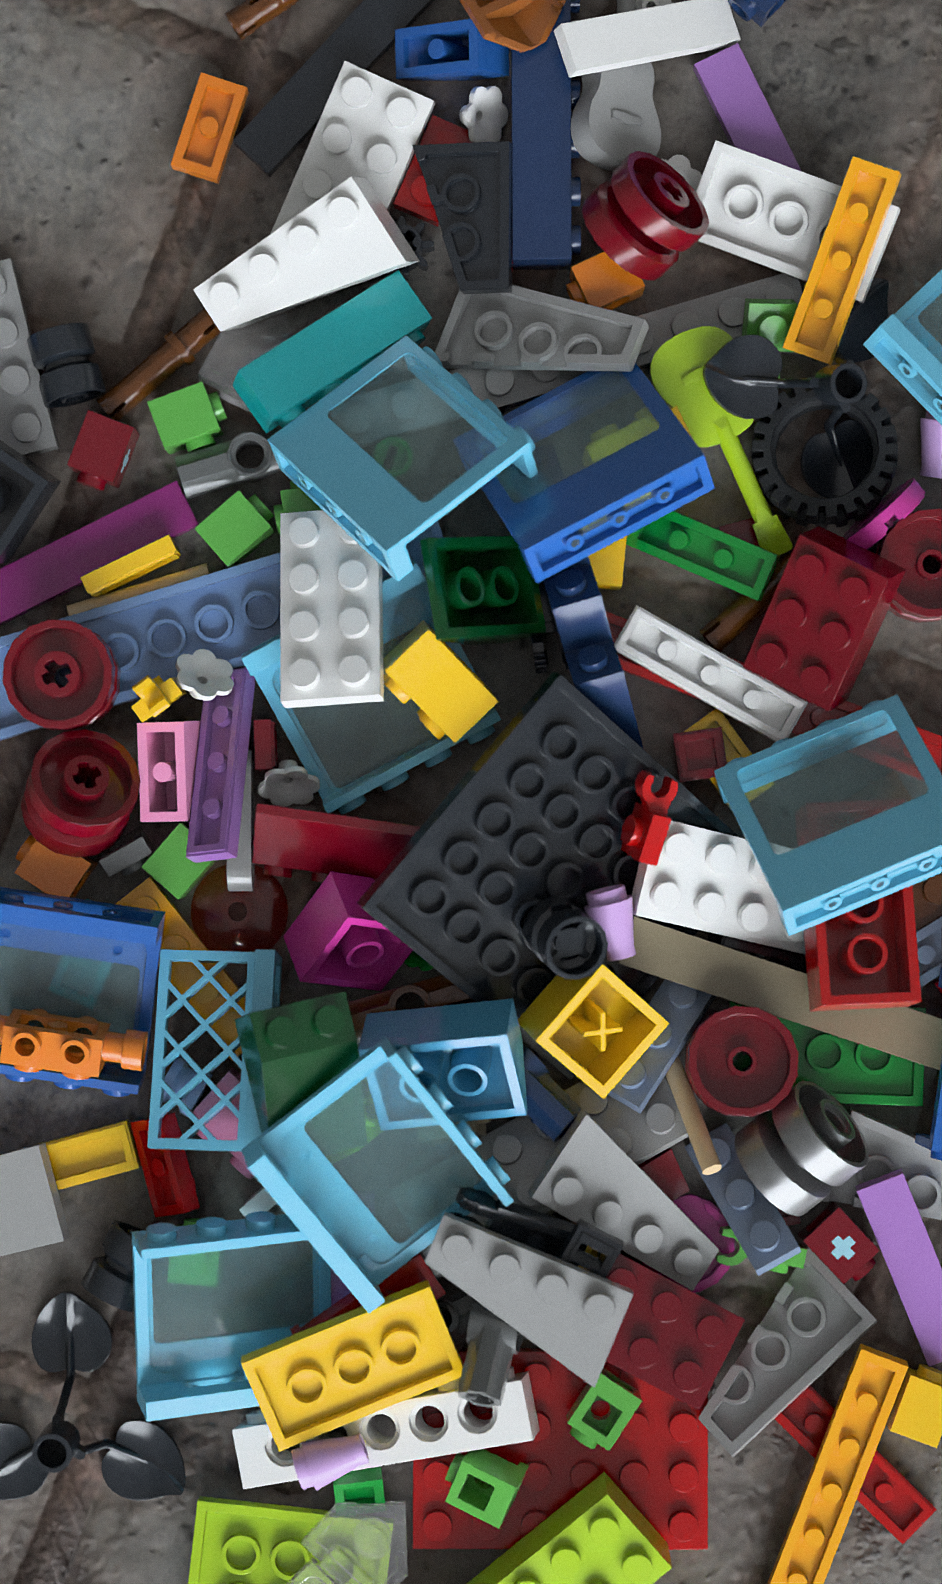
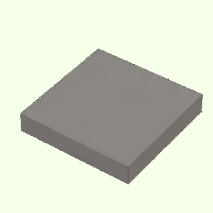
(29, 1201)

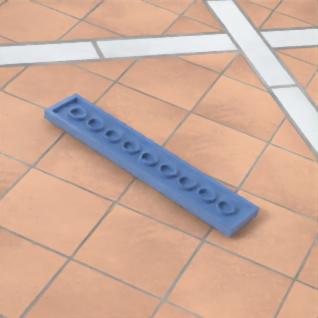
(212, 612)

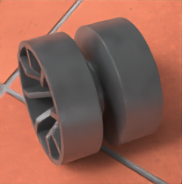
(801, 1149)

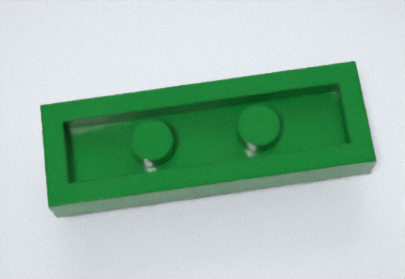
(707, 553)

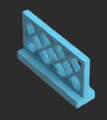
(261, 993)

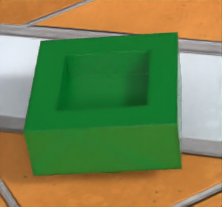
(360, 1486)

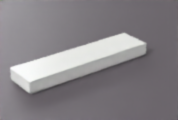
(645, 35)
(709, 675)

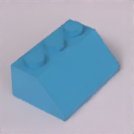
(465, 1050)

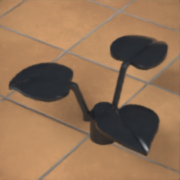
(745, 384)
(141, 1461)

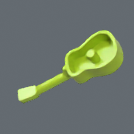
(679, 380)

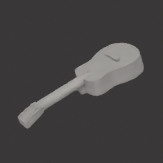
(616, 112)

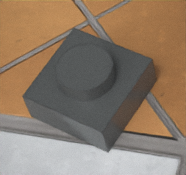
(127, 853)

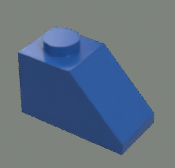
(448, 53)

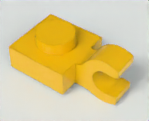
(155, 696)

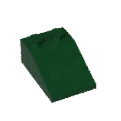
(481, 590)
(295, 1051)

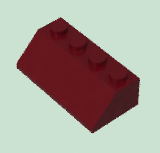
(324, 843)

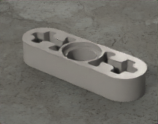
(241, 869)

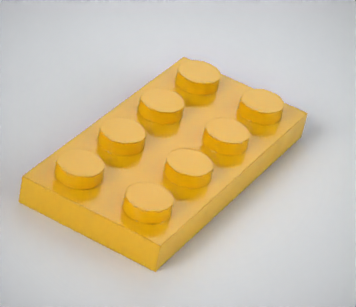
(352, 1366)

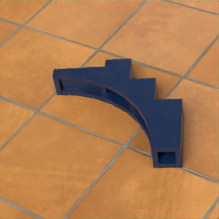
(589, 644)

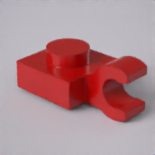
(648, 825)

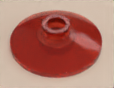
(264, 919)

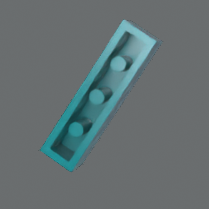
(330, 351)

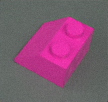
(340, 941)

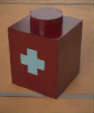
(102, 451)
(840, 1244)

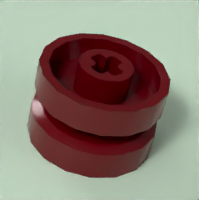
(645, 215)
(907, 545)
(32, 672)
(80, 793)
(711, 1061)

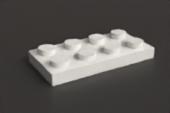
(360, 134)
(773, 213)
(328, 615)
(713, 887)

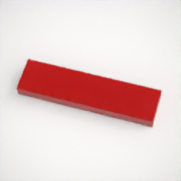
(884, 1490)

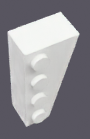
(315, 254)

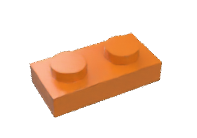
(209, 128)

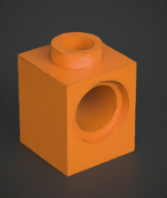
(603, 283)
(52, 871)

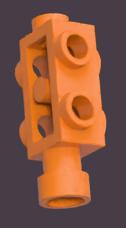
(63, 1048)

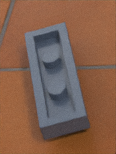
(683, 1010)
(747, 1211)

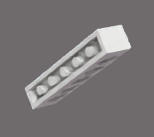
(414, 1440)

